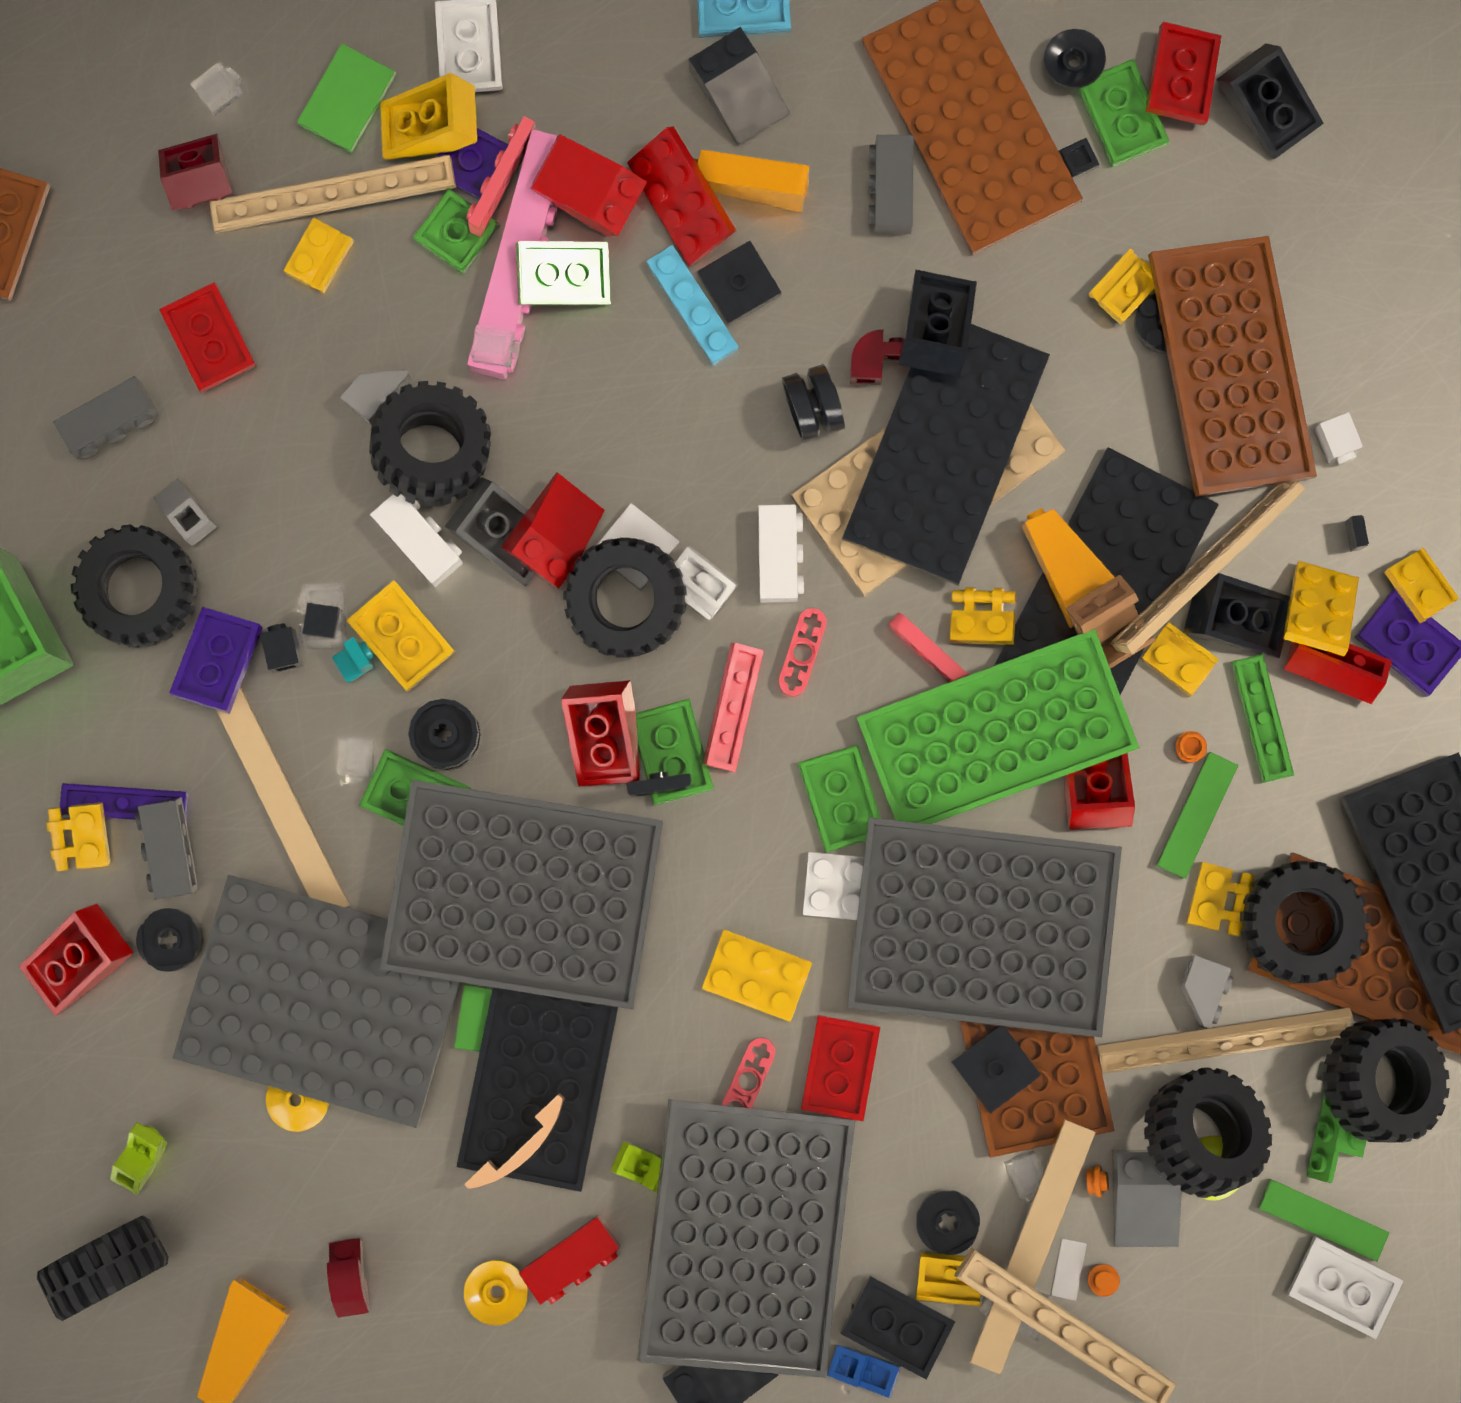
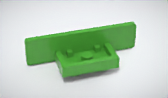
(1328, 1142)

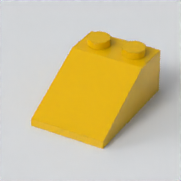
(429, 119)

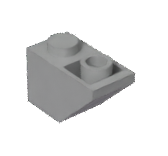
(371, 390)
(184, 512)
(1203, 987)

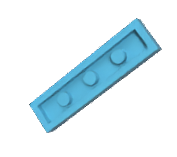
(692, 305)

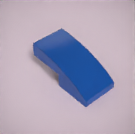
(864, 1371)

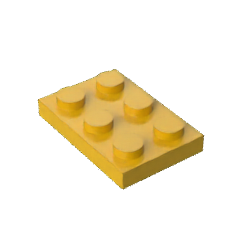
(1321, 608)
(400, 636)
(757, 975)

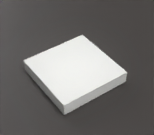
(638, 525)

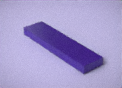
(117, 801)

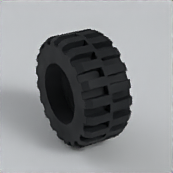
(435, 407)
(102, 561)
(582, 597)
(1346, 914)
(1418, 1073)
(1237, 1117)
(102, 1267)

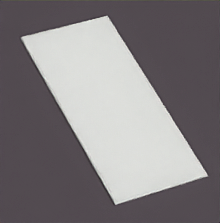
(1069, 1269)

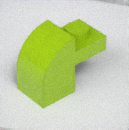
(138, 1158)
(638, 1165)

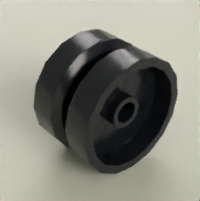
(812, 403)
(428, 726)

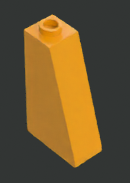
(756, 179)
(1064, 558)
(241, 1340)

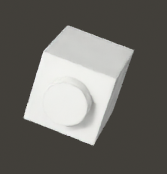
(1338, 439)

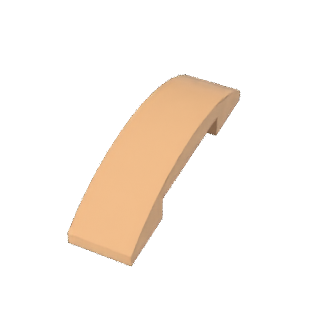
(491, 1173)

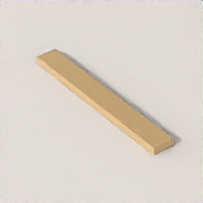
(332, 194)
(1206, 567)
(281, 803)
(1223, 1040)
(1035, 1240)
(1064, 1328)

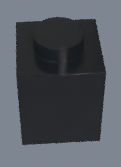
(281, 648)

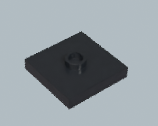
(739, 283)
(659, 783)
(996, 1068)

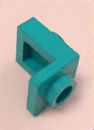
(354, 659)

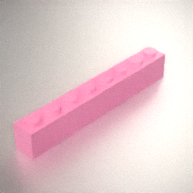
(525, 222)

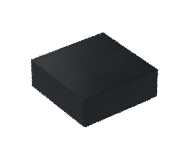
(1079, 158)
(1356, 533)
(321, 620)

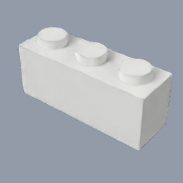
(418, 538)
(780, 553)

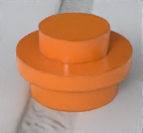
(1191, 746)
(1097, 1181)
(1103, 1280)

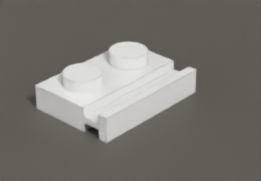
(704, 582)

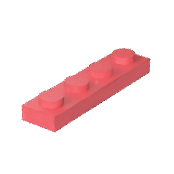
(495, 186)
(733, 707)

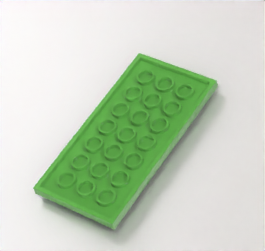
(998, 731)

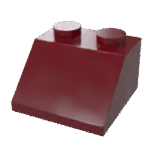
(194, 172)

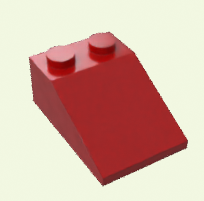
(588, 186)
(554, 531)
(602, 732)
(1100, 795)
(75, 958)

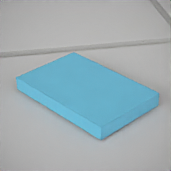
(753, 16)

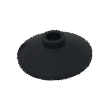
(1074, 45)

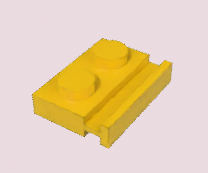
(318, 255)
(1124, 287)
(1421, 585)
(1179, 659)
(938, 1283)

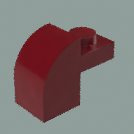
(869, 357)
(346, 1278)

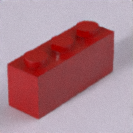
(1355, 674)
(570, 1261)

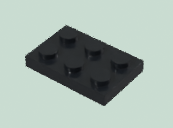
(897, 1327)

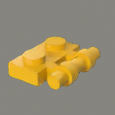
(983, 627)
(88, 835)
(1210, 898)

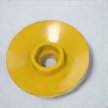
(293, 1117)
(493, 1309)

